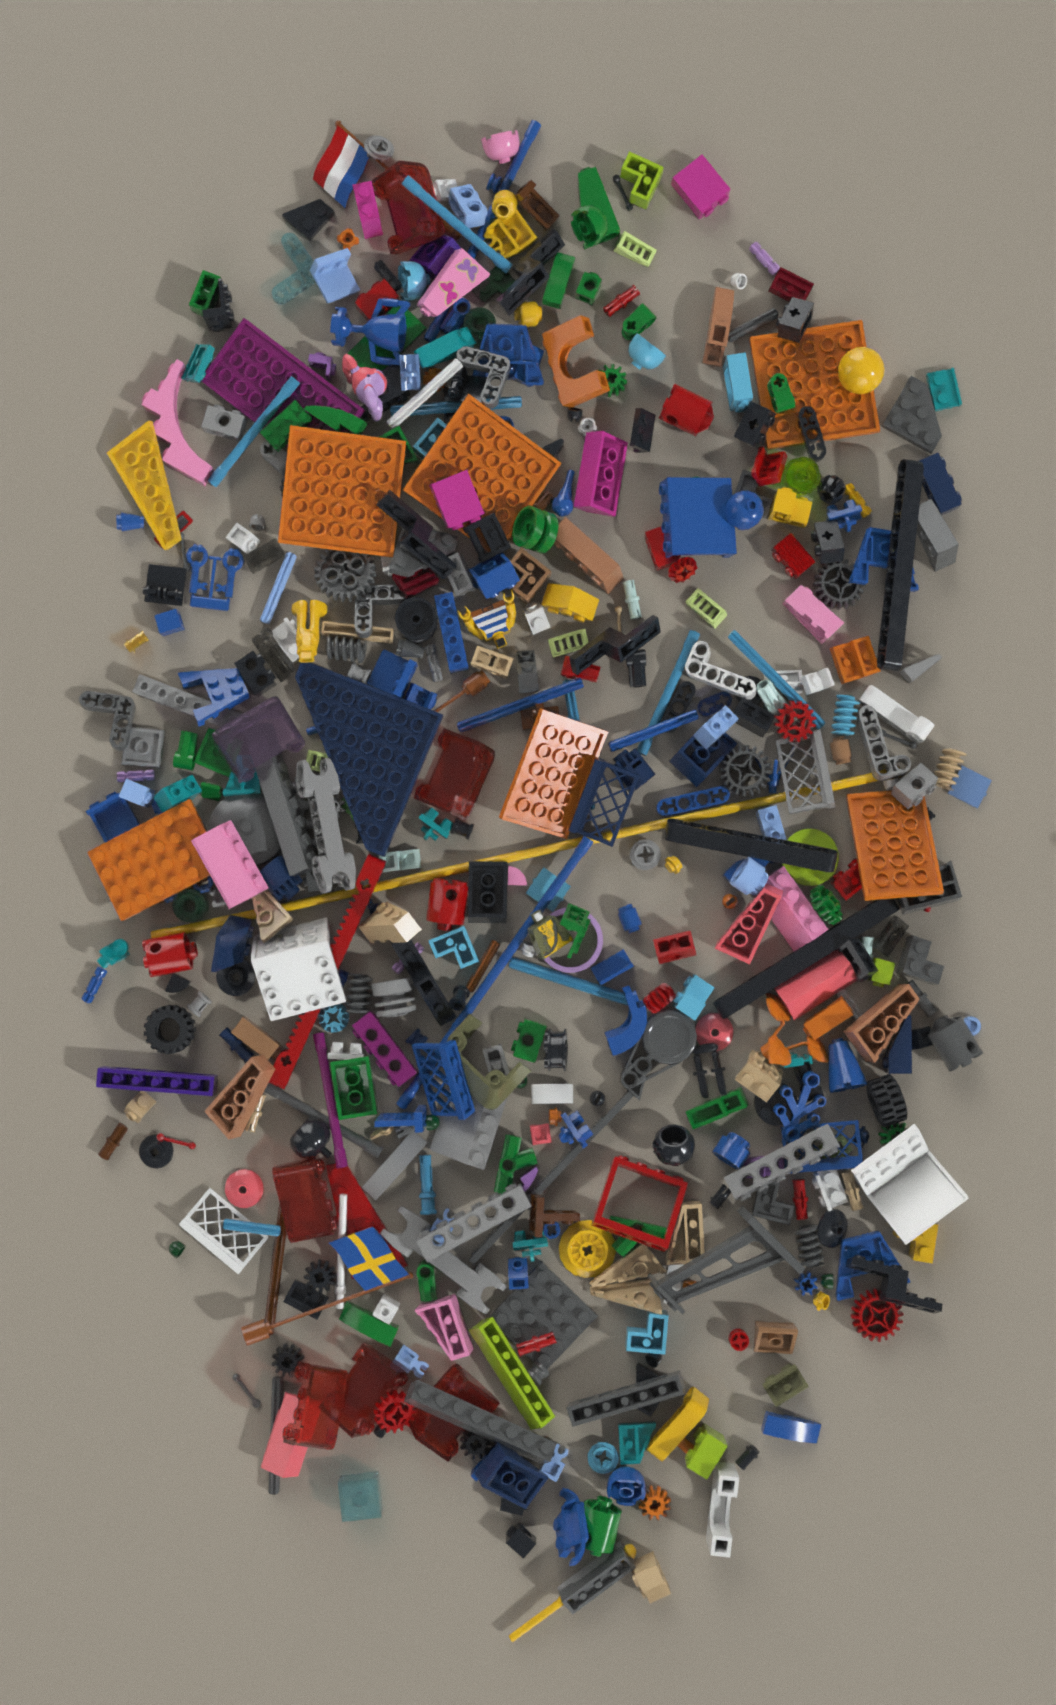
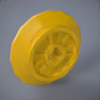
(572, 1252)

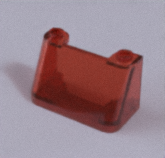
(411, 217)
(457, 775)
(442, 1435)

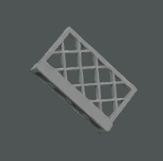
(822, 773)

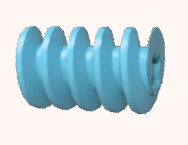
(845, 716)

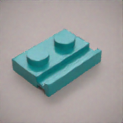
(198, 362)
(944, 389)
(797, 1060)

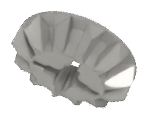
(371, 145)
(650, 847)

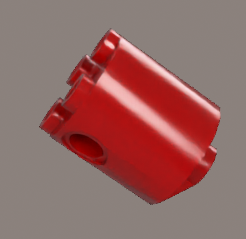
(687, 411)
(447, 910)
(169, 954)

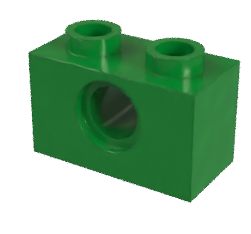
(528, 1052)

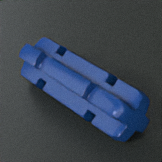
(94, 984)

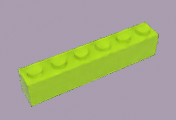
(512, 1373)

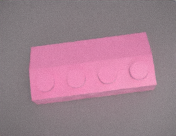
(229, 864)
(794, 913)

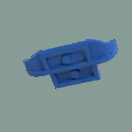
(571, 1527)

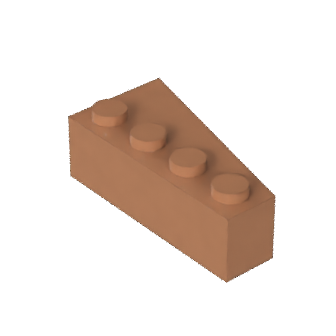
(588, 556)
(879, 1023)
(240, 1097)

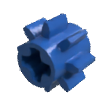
(803, 1278)

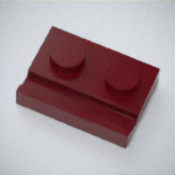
(790, 285)
(416, 583)

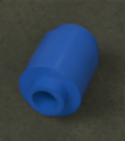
(629, 918)

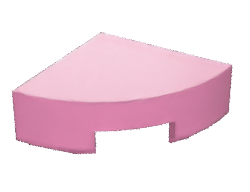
(516, 877)

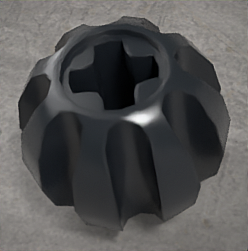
(831, 489)

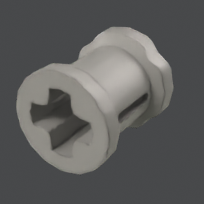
(359, 673)
(199, 1004)

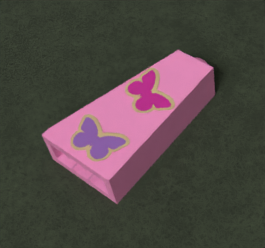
(453, 282)

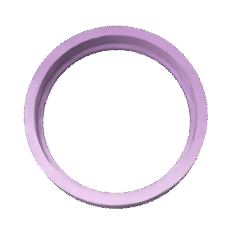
(596, 954)

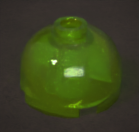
(801, 475)

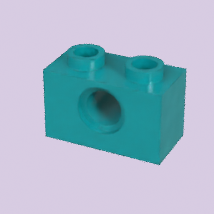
(177, 793)

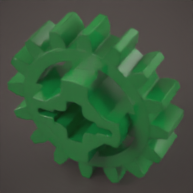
(826, 904)

